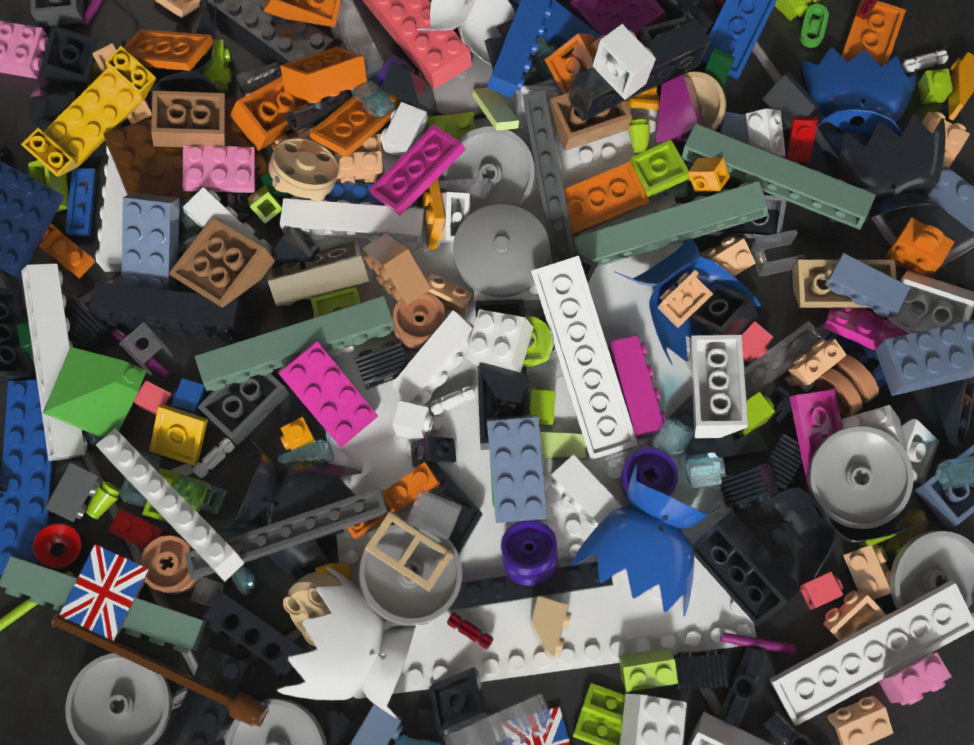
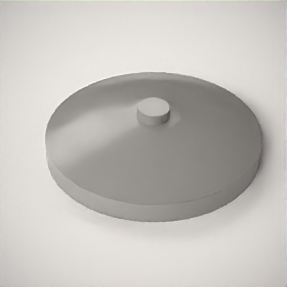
(457, 94)
(502, 159)
(500, 249)
(861, 477)
(931, 562)
(399, 597)
(117, 703)
(284, 725)

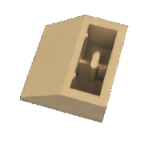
(547, 624)

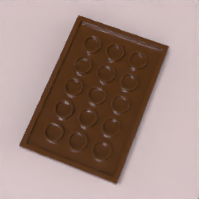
(160, 169)

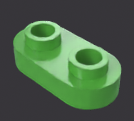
(814, 27)

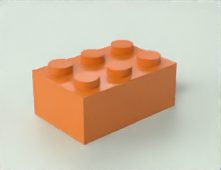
(323, 74)

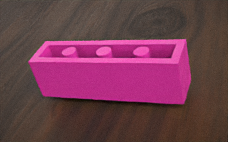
(636, 386)

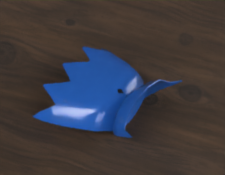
(842, 85)
(683, 260)
(633, 542)

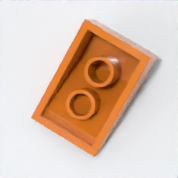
(310, 11)
(264, 113)

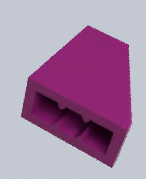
(677, 110)

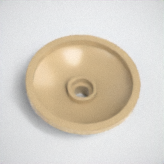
(710, 98)

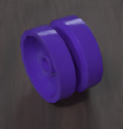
(652, 464)
(529, 552)

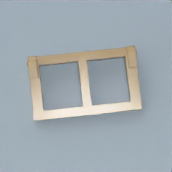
(399, 566)

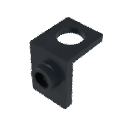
(237, 201)
(434, 450)

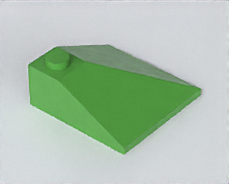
(94, 392)

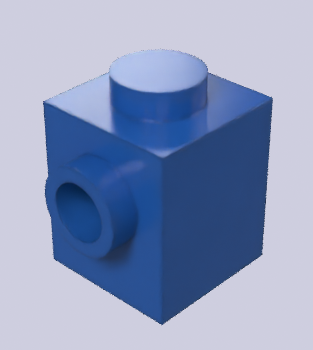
(189, 396)

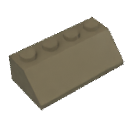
(328, 272)

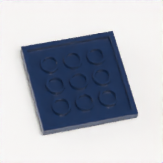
(24, 217)

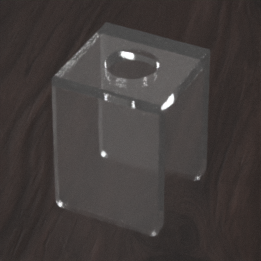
(770, 241)
(155, 345)
(434, 514)

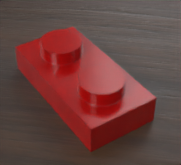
(801, 138)
(135, 529)

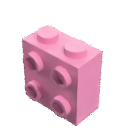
(21, 49)
(914, 679)

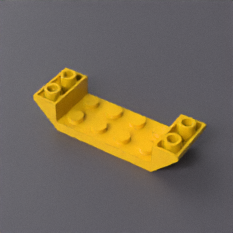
(96, 111)

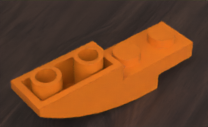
(66, 251)
(399, 497)

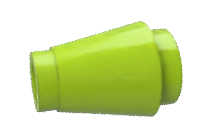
(639, 135)
(102, 499)

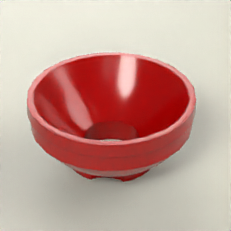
(54, 535)

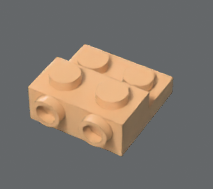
(955, 135)
(363, 164)
(817, 362)
(853, 615)

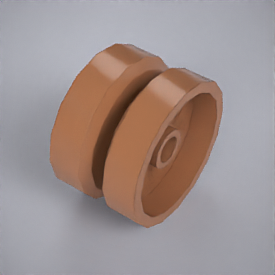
(417, 321)
(851, 383)
(159, 557)

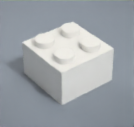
(623, 61)
(499, 340)
(652, 721)

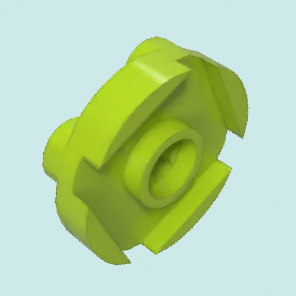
(543, 343)

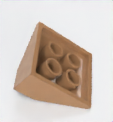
(222, 263)

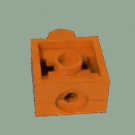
(571, 58)
(919, 248)

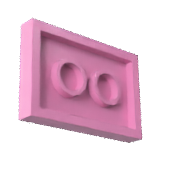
(218, 168)

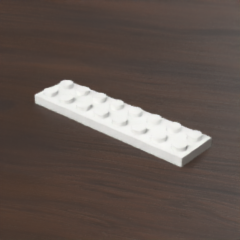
(584, 357)
(873, 653)

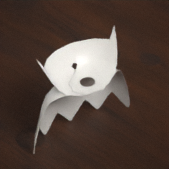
(474, 20)
(343, 650)

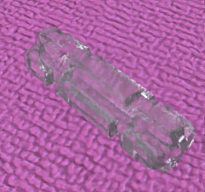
(624, 455)

